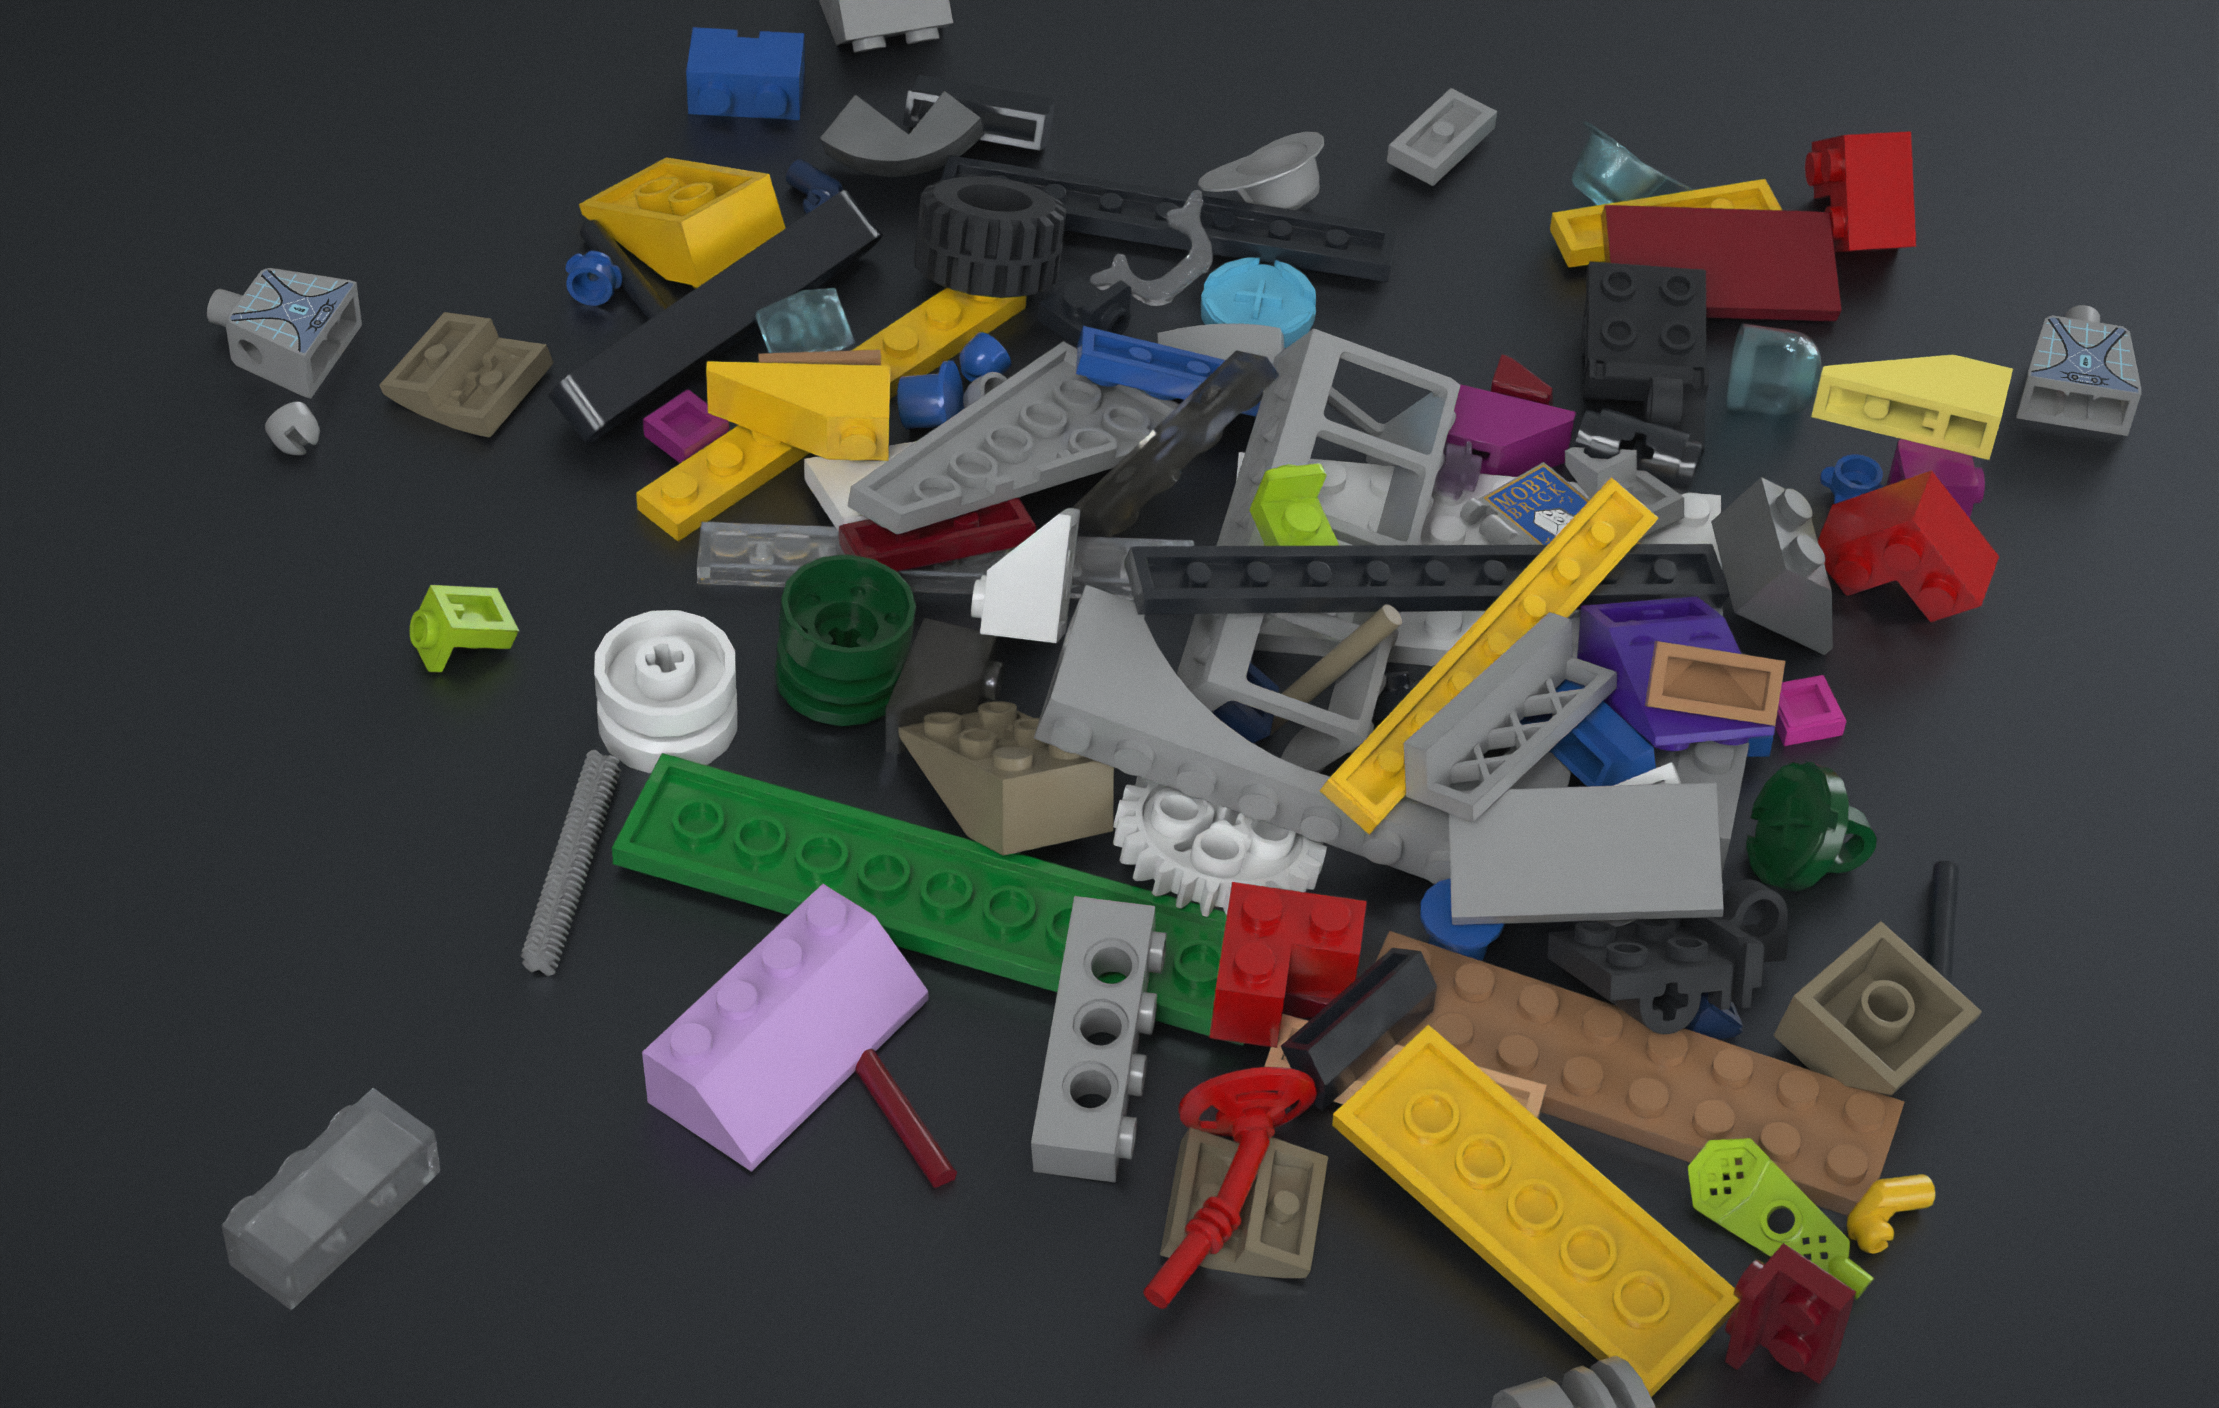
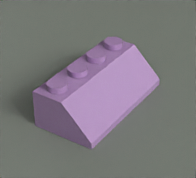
(782, 1028)

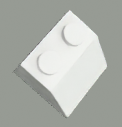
(1031, 586)

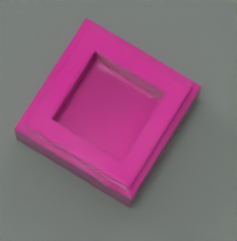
(1808, 711)

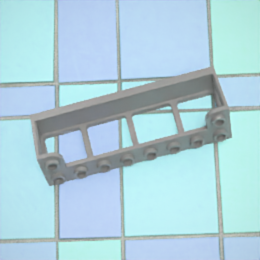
(1283, 434)

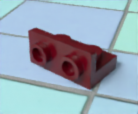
(1791, 1312)

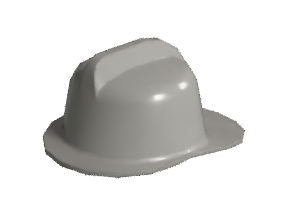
(1275, 176)

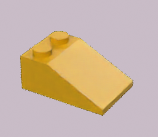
(688, 217)

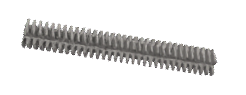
(570, 863)

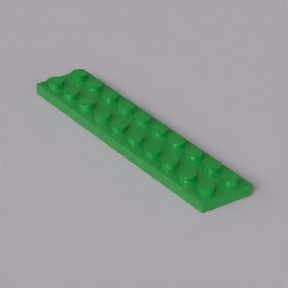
(919, 883)

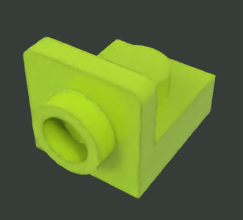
(1289, 507)
(460, 619)

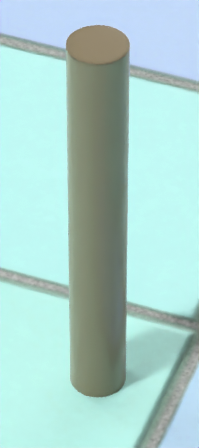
(1342, 658)

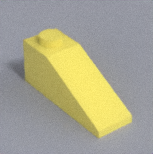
(1923, 400)

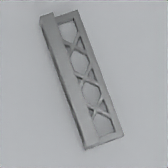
(1488, 718)

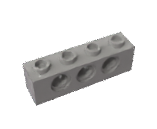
(1099, 940)

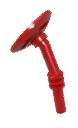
(1249, 1117)

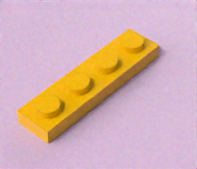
(1580, 230)

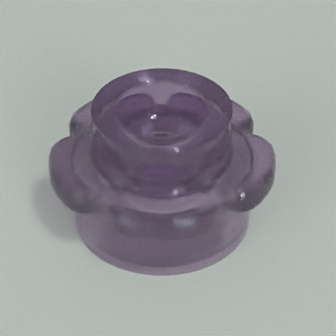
(1459, 470)

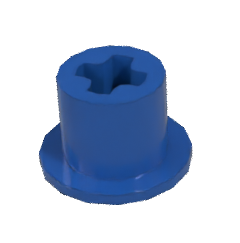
(930, 398)
(1436, 918)

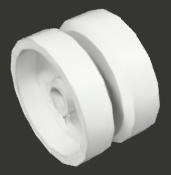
(666, 689)

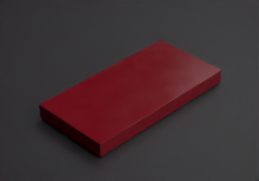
(1753, 259)

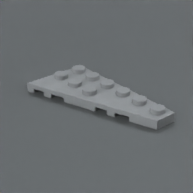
(1011, 442)

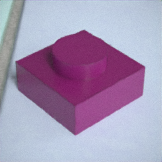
(683, 426)

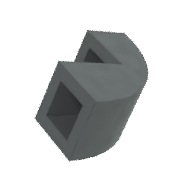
(878, 147)

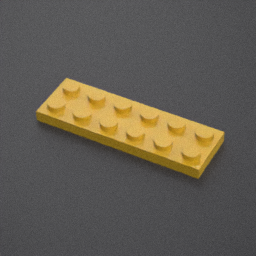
(1536, 1210)

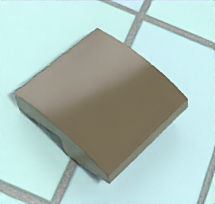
(466, 374)
(1276, 1217)

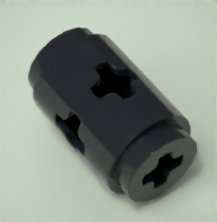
(1671, 449)

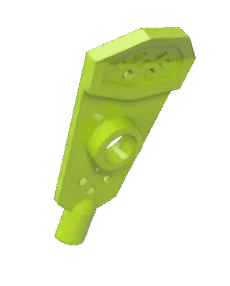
(1756, 1197)

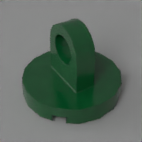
(1803, 828)

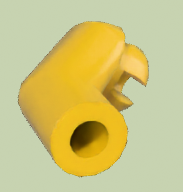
(1881, 1201)

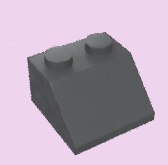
(1776, 564)

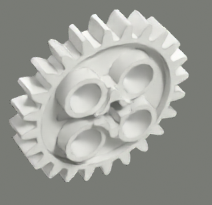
(1205, 847)

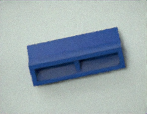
(1601, 747)

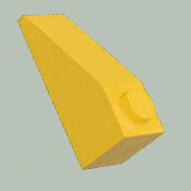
(814, 407)

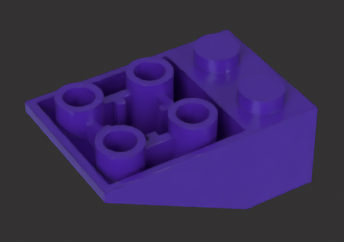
(1623, 641)

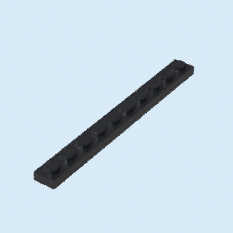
(1396, 575)

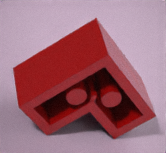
(1867, 188)
(1910, 536)
(1277, 946)

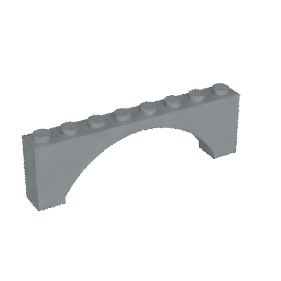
(1131, 711)

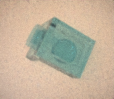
(805, 323)

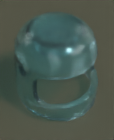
(1773, 363)

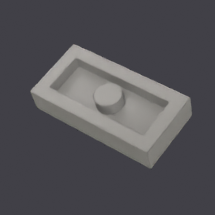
(1441, 136)

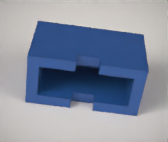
(745, 74)

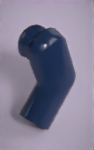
(813, 183)

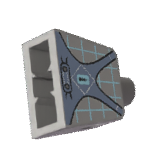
(289, 326)
(2082, 375)

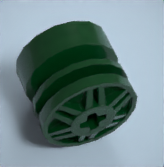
(843, 638)

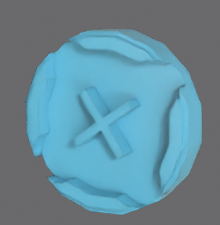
(1260, 295)

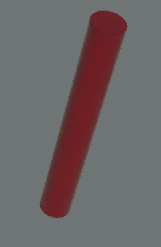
(904, 1119)

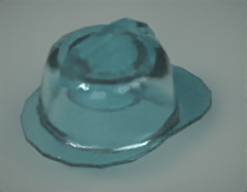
(1612, 173)

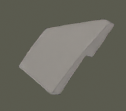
(1651, 492)

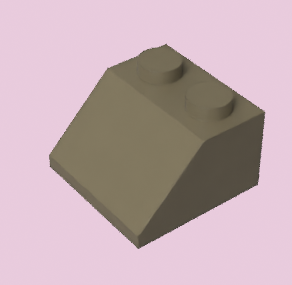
(1875, 1015)

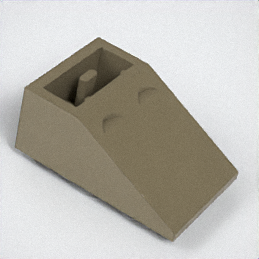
(1006, 783)

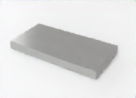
(1589, 855)

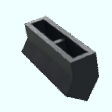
(1004, 114)
(1363, 1023)

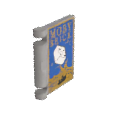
(1526, 508)

